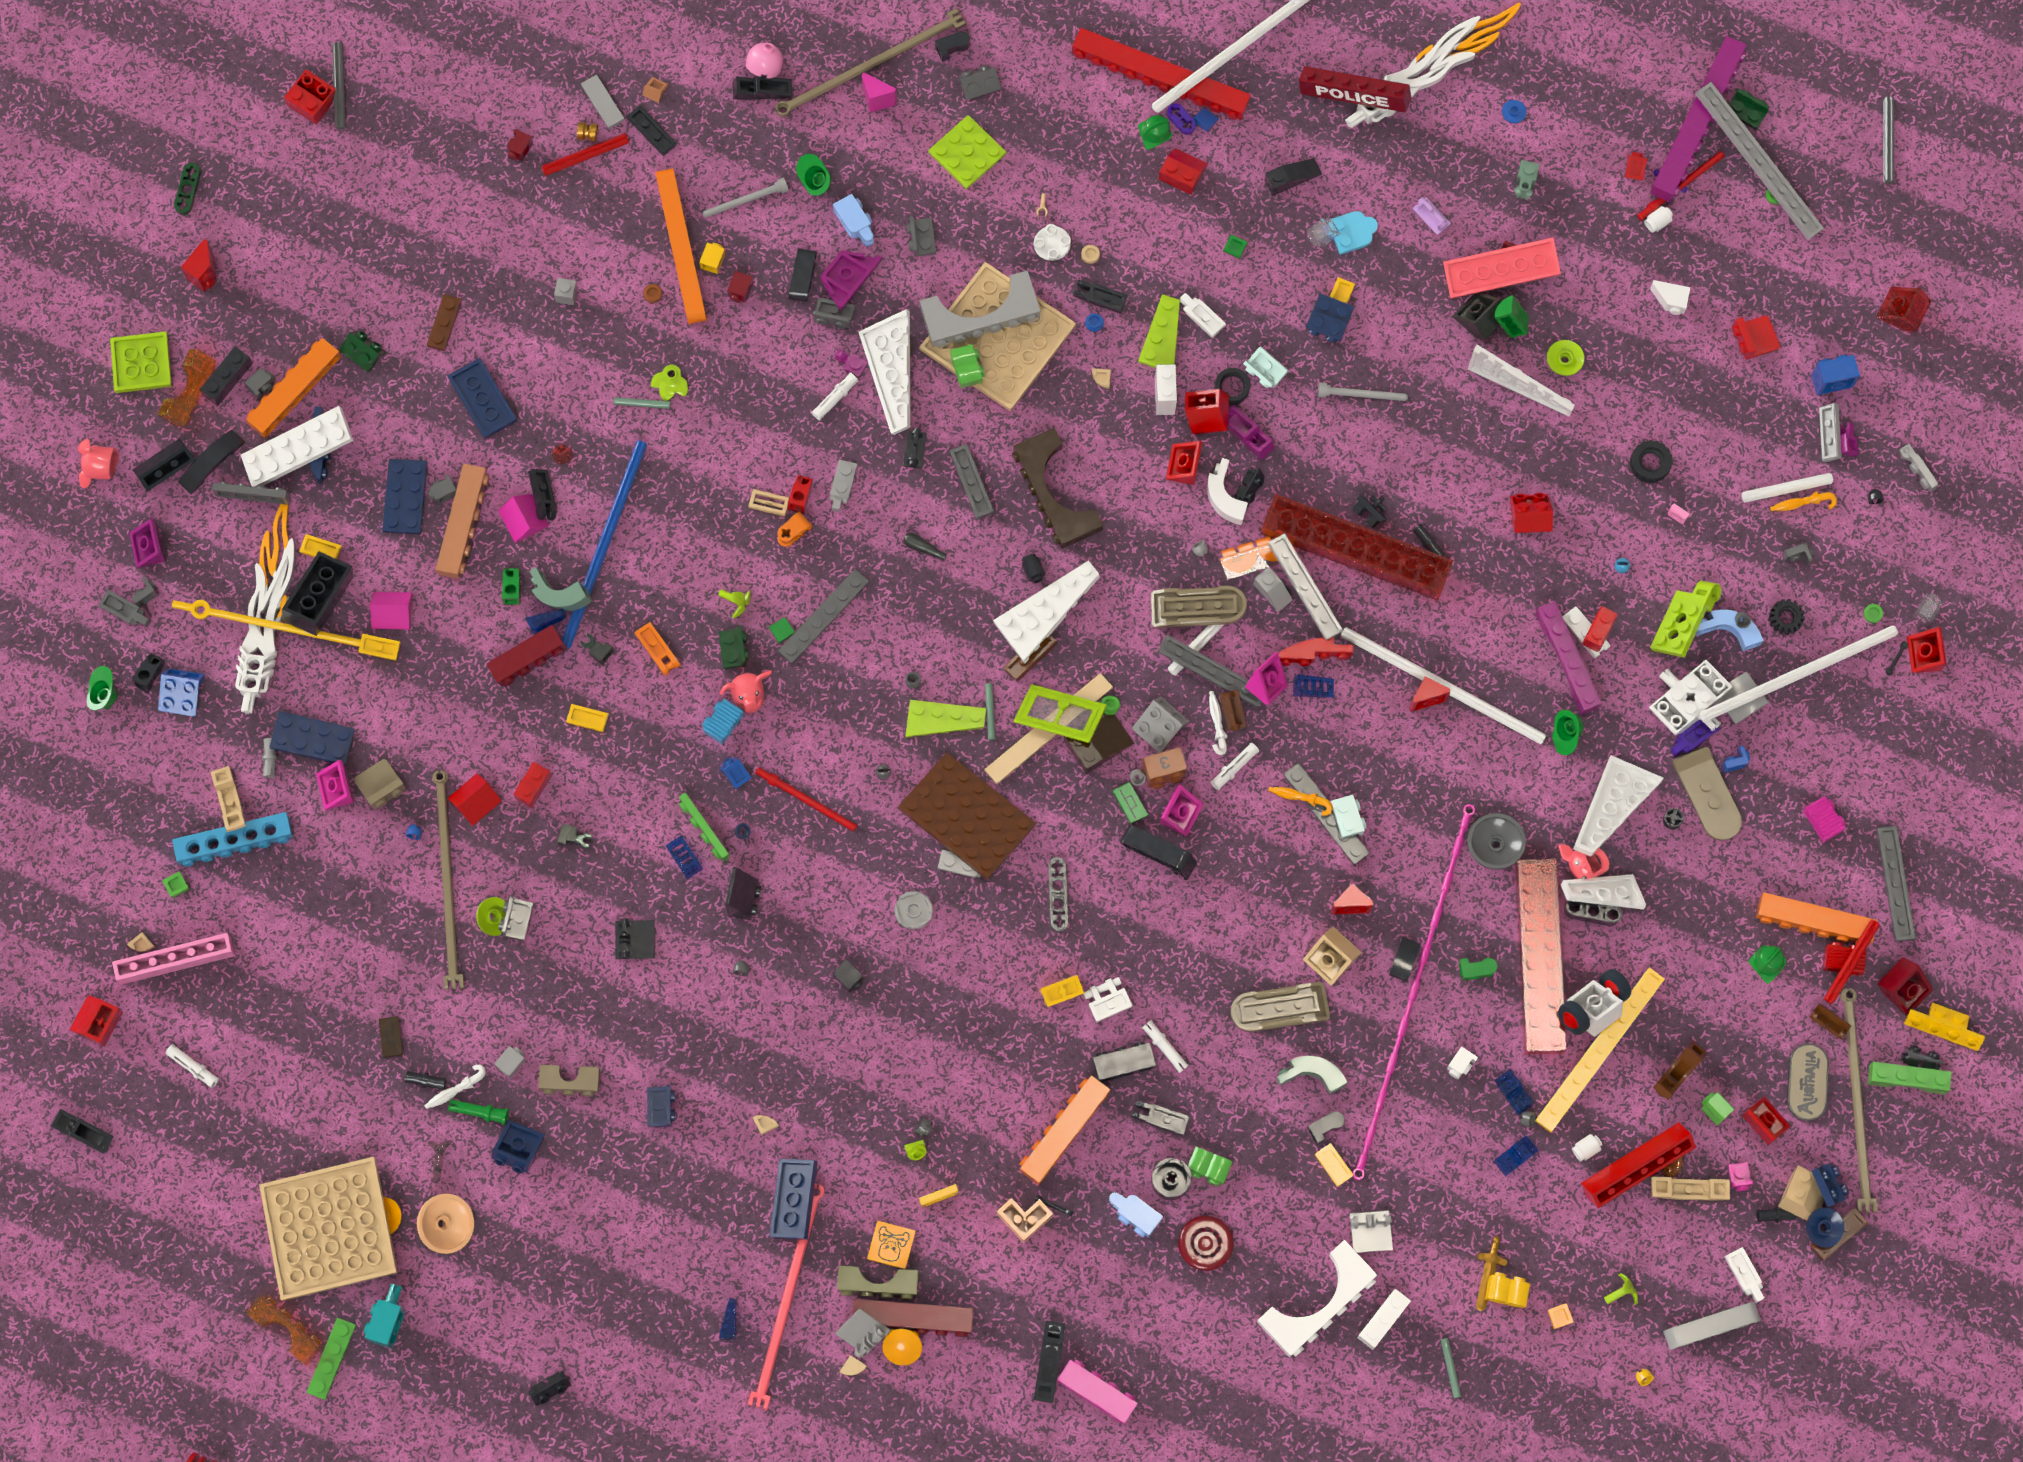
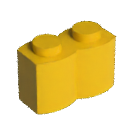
(1507, 1291)

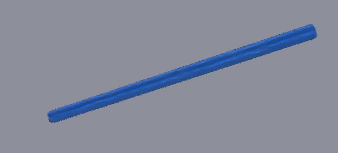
(606, 537)

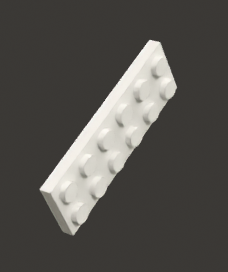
(297, 447)

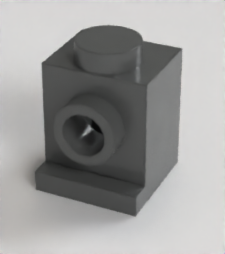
(260, 383)
(442, 490)

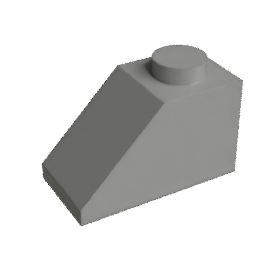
(1272, 589)

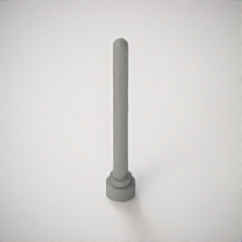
(779, 186)
(1327, 390)

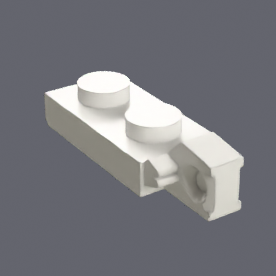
(1202, 315)
(1745, 1274)

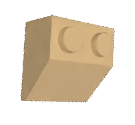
(1332, 955)
(1801, 1194)

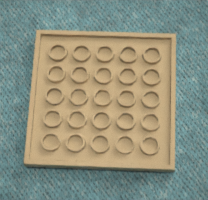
(1012, 355)
(328, 1228)

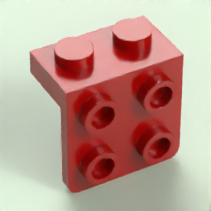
(1755, 336)

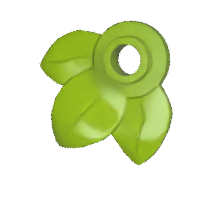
(669, 385)

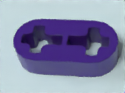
(1184, 116)

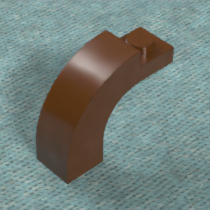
(1680, 1070)

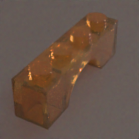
(197, 368)
(303, 1346)

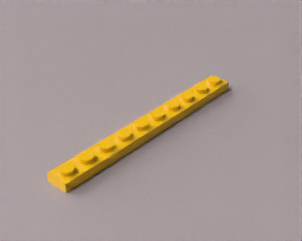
(1599, 1051)

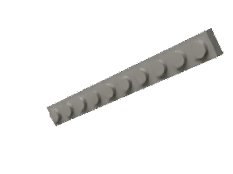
(1759, 161)

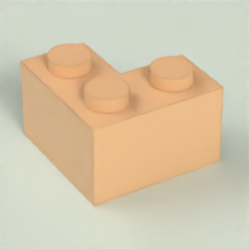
(1024, 1223)

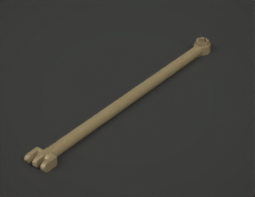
(873, 62)
(453, 975)
(1866, 1199)

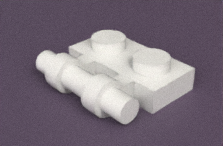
(1110, 1004)

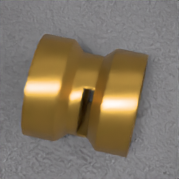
(587, 131)

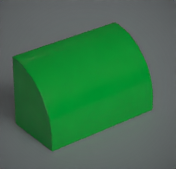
(1512, 317)

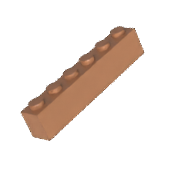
(461, 521)

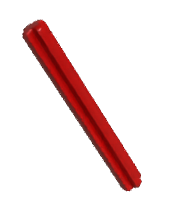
(585, 154)
(1851, 962)

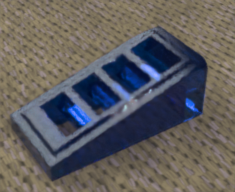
(541, 621)
(1297, 691)
(690, 867)
(728, 1328)

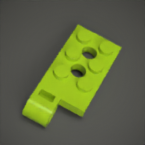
(1687, 605)

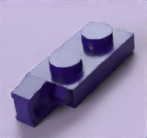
(1692, 738)

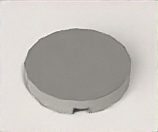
(909, 914)

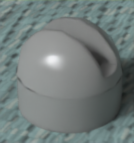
(1200, 548)
(1142, 778)

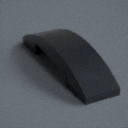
(210, 460)
(1049, 1361)

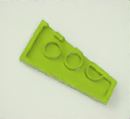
(1162, 335)
(935, 718)

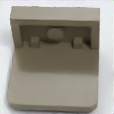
(379, 784)

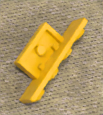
(1946, 1025)

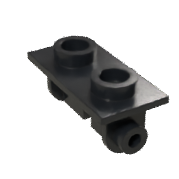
(915, 449)
(1253, 480)
(1915, 1055)
(557, 1384)

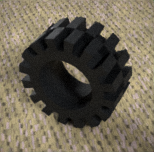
(1786, 606)

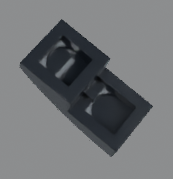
(1404, 959)

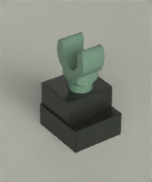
(569, 835)

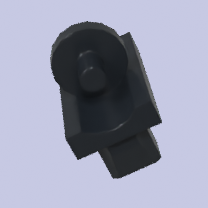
(1375, 517)

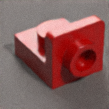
(1635, 166)

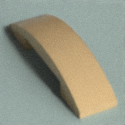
(228, 798)
(1690, 1189)

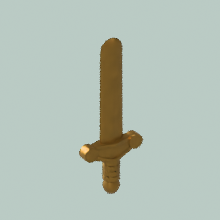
(1492, 1260)

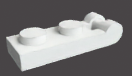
(1579, 627)

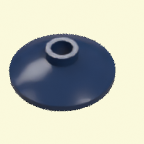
(1832, 1230)

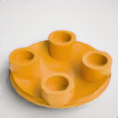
(902, 1346)

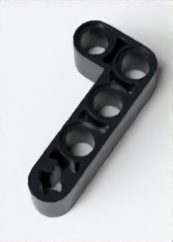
(1159, 850)

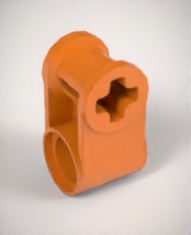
(795, 528)

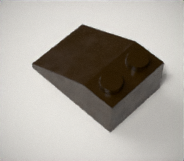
(1105, 744)

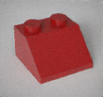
(1182, 171)
(200, 267)

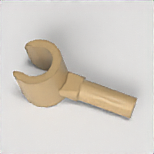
(1042, 205)

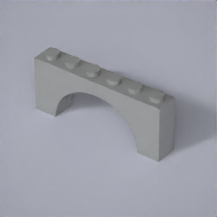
(948, 327)

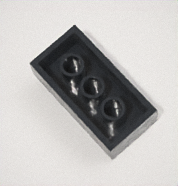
(317, 593)

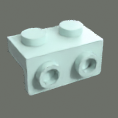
(1266, 368)
(1348, 817)

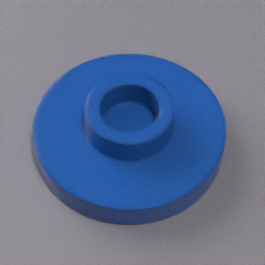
(1514, 111)

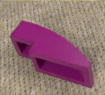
(1249, 433)

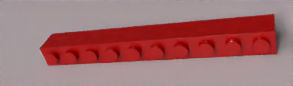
(1158, 73)

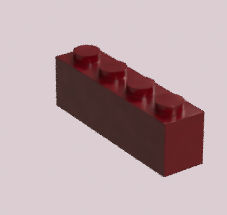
(526, 656)

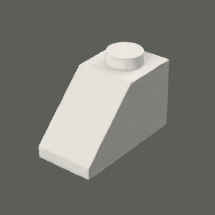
(1671, 296)

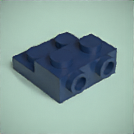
(1329, 318)
(517, 1147)
(1830, 1184)

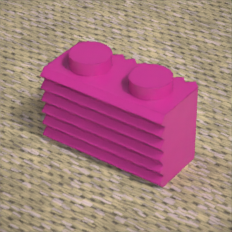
(1824, 819)

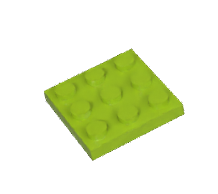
(967, 152)
(140, 362)

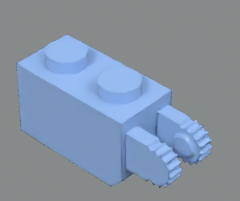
(854, 219)
(1136, 1213)

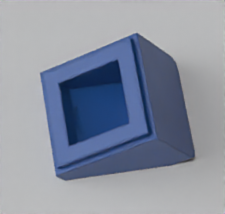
(1205, 119)

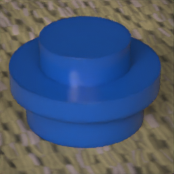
(1094, 322)

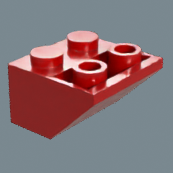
(310, 96)
(1207, 411)
(1531, 513)
(96, 1020)

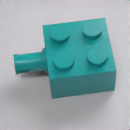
(385, 1319)

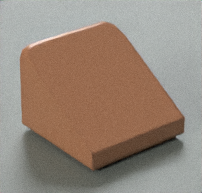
(655, 89)

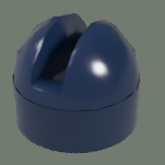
(745, 834)

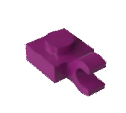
(853, 364)
(1849, 442)

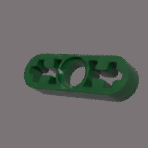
(189, 202)

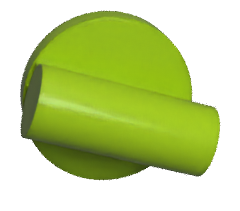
(915, 1150)

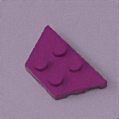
(847, 275)

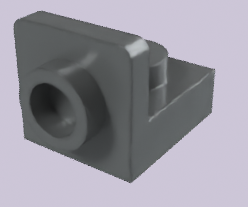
(1794, 553)
(145, 595)

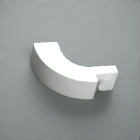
(1224, 504)

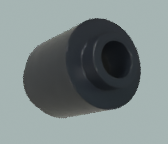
(1033, 568)

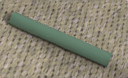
(641, 403)
(990, 711)
(1450, 1368)

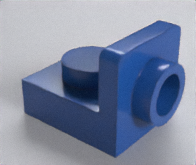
(1734, 763)
(735, 772)

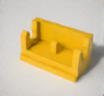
(1061, 990)

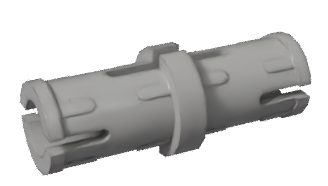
(268, 760)

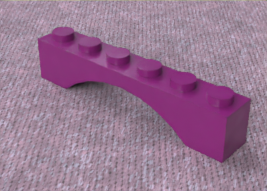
(1574, 668)

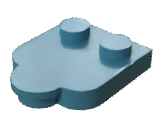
(1355, 231)

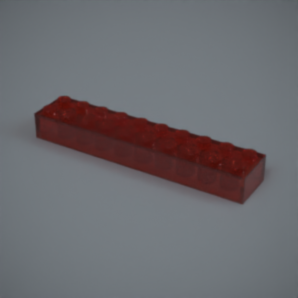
(1357, 547)
(1540, 956)

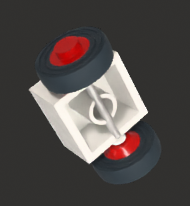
(1596, 1004)

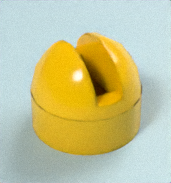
(1642, 1375)

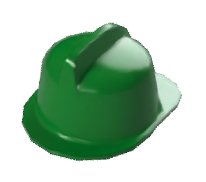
(1155, 131)
(813, 174)
(101, 689)
(1566, 731)
(1768, 962)

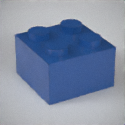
(1835, 374)

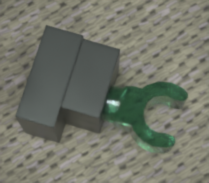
(598, 651)

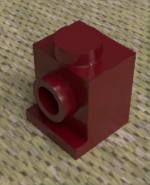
(519, 145)

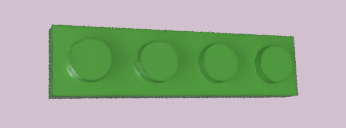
(707, 834)
(331, 1359)

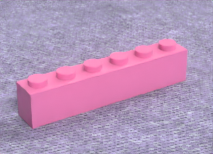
(173, 958)

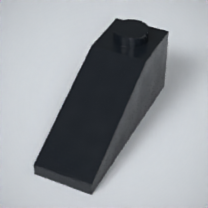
(1291, 175)

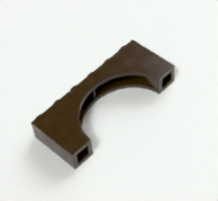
(1066, 524)

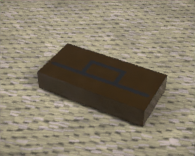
(390, 1037)

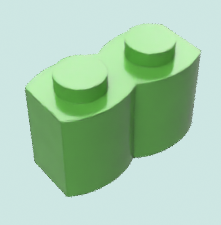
(966, 366)
(1716, 1107)
(1209, 1166)

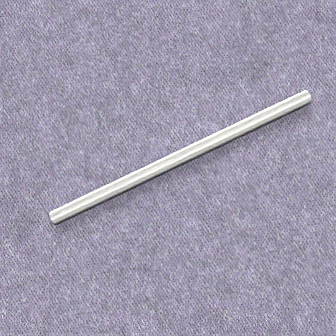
(1227, 54)
(1798, 673)
(1456, 692)

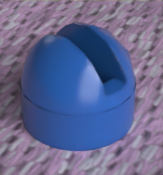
(412, 829)

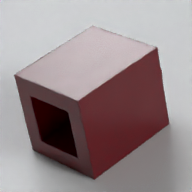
(740, 287)

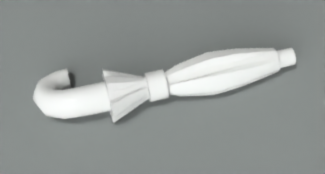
(1217, 718)
(449, 1093)

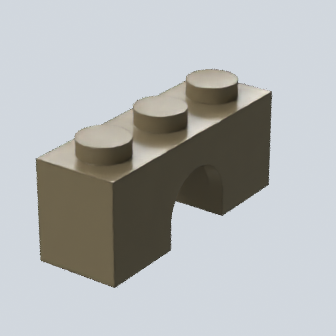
(586, 1082)

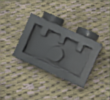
(922, 237)

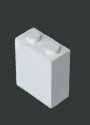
(1165, 389)

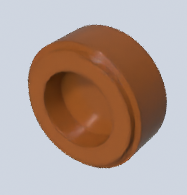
(652, 293)

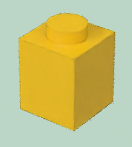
(712, 257)

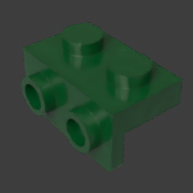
(362, 350)

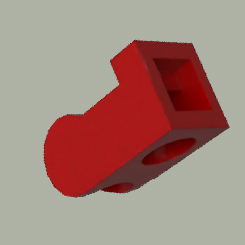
(800, 494)

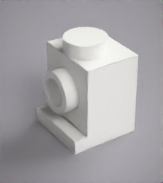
(1461, 1063)

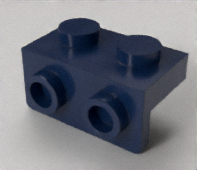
(659, 1106)

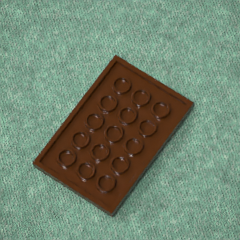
(967, 816)

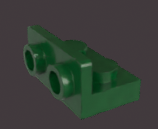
(1748, 108)
(733, 649)

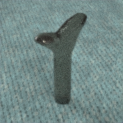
(439, 1151)

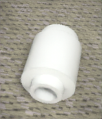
(1658, 219)
(1587, 1147)

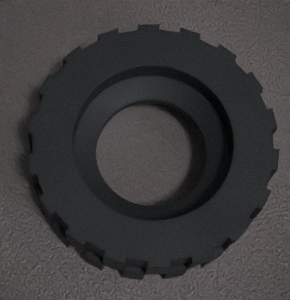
(1659, 450)

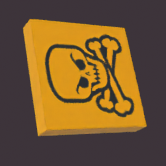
(891, 1245)

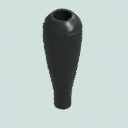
(921, 545)

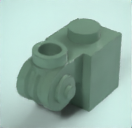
(1526, 179)

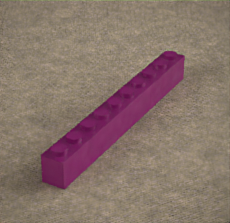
(1697, 122)

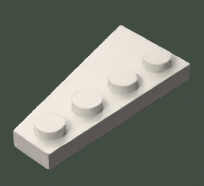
(1609, 890)

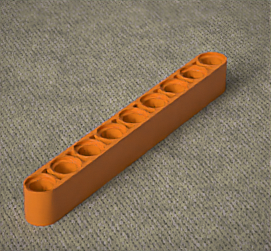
(680, 246)

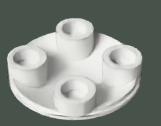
(1052, 243)

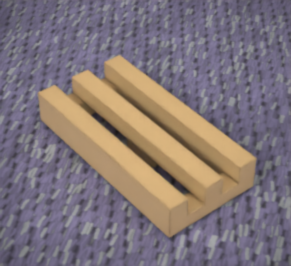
(766, 509)

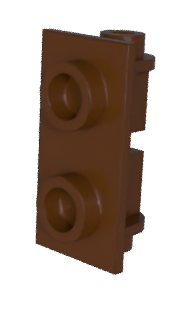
(1233, 710)
(1830, 1021)

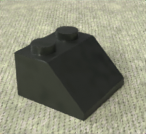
(1478, 315)

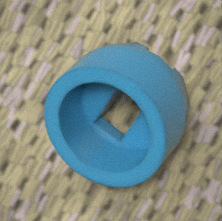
(1622, 568)

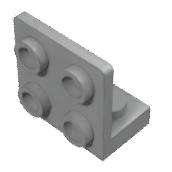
(1159, 724)

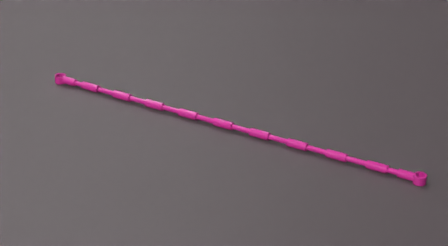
(1413, 992)

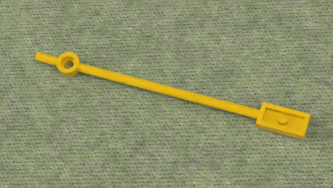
(367, 644)

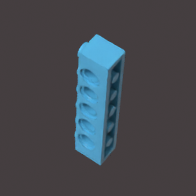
(184, 845)

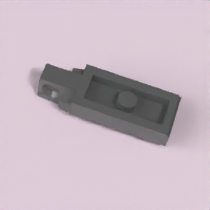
(123, 609)

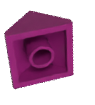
(147, 544)

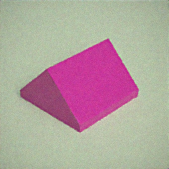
(877, 93)
(521, 517)
(391, 610)
(1268, 680)
(334, 786)
(1181, 811)

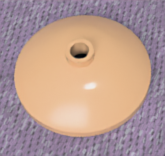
(456, 1219)

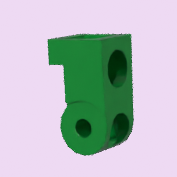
(511, 586)
(1477, 969)

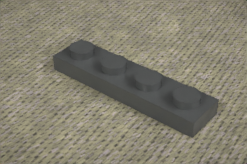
(971, 482)
(258, 493)

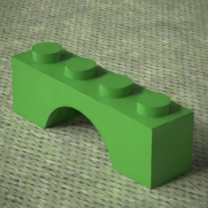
(1907, 1076)

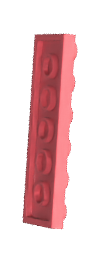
(1502, 268)

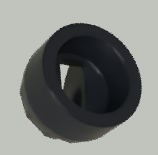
(1875, 494)

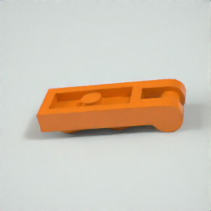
(656, 648)

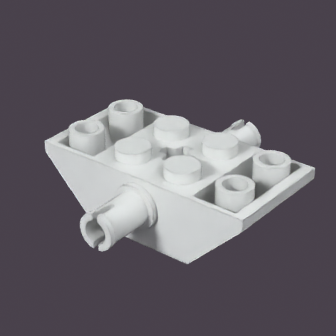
(1702, 686)

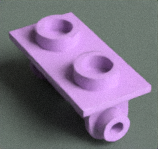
(1431, 215)

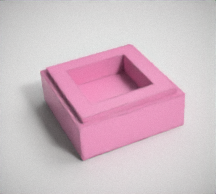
(1678, 513)

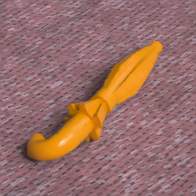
(1815, 498)
(1313, 799)

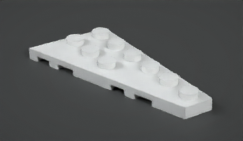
(889, 361)
(1499, 371)
(1040, 614)
(1616, 798)

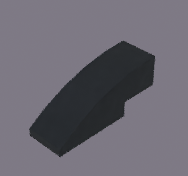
(761, 88)
(81, 1131)

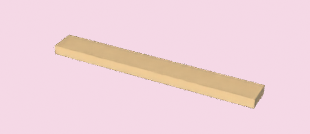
(1038, 738)

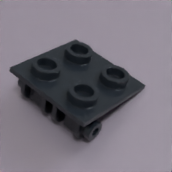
(634, 939)

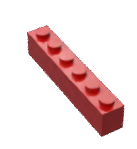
(1638, 1165)

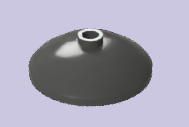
(1498, 829)

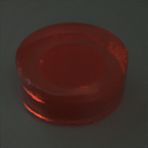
(561, 454)

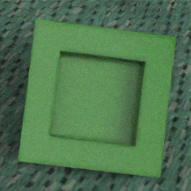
(175, 884)

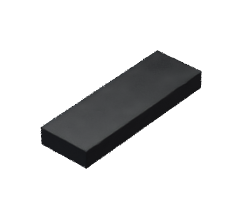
(651, 130)

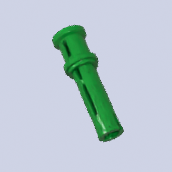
(488, 1113)

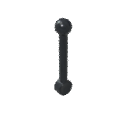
(1904, 645)
(1053, 1205)

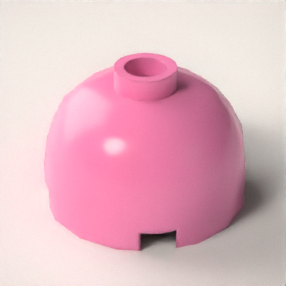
(765, 60)

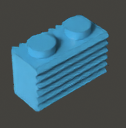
(723, 721)

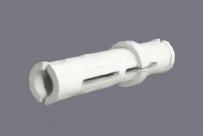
(832, 399)
(1229, 772)
(1165, 1046)
(198, 1071)

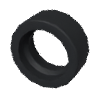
(1229, 372)

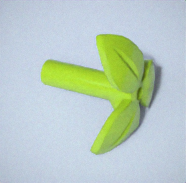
(738, 598)
(1626, 1289)

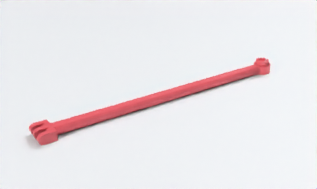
(782, 1315)

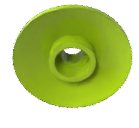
(1566, 349)
(490, 906)

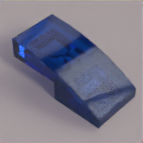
(1513, 1092)
(1515, 1155)

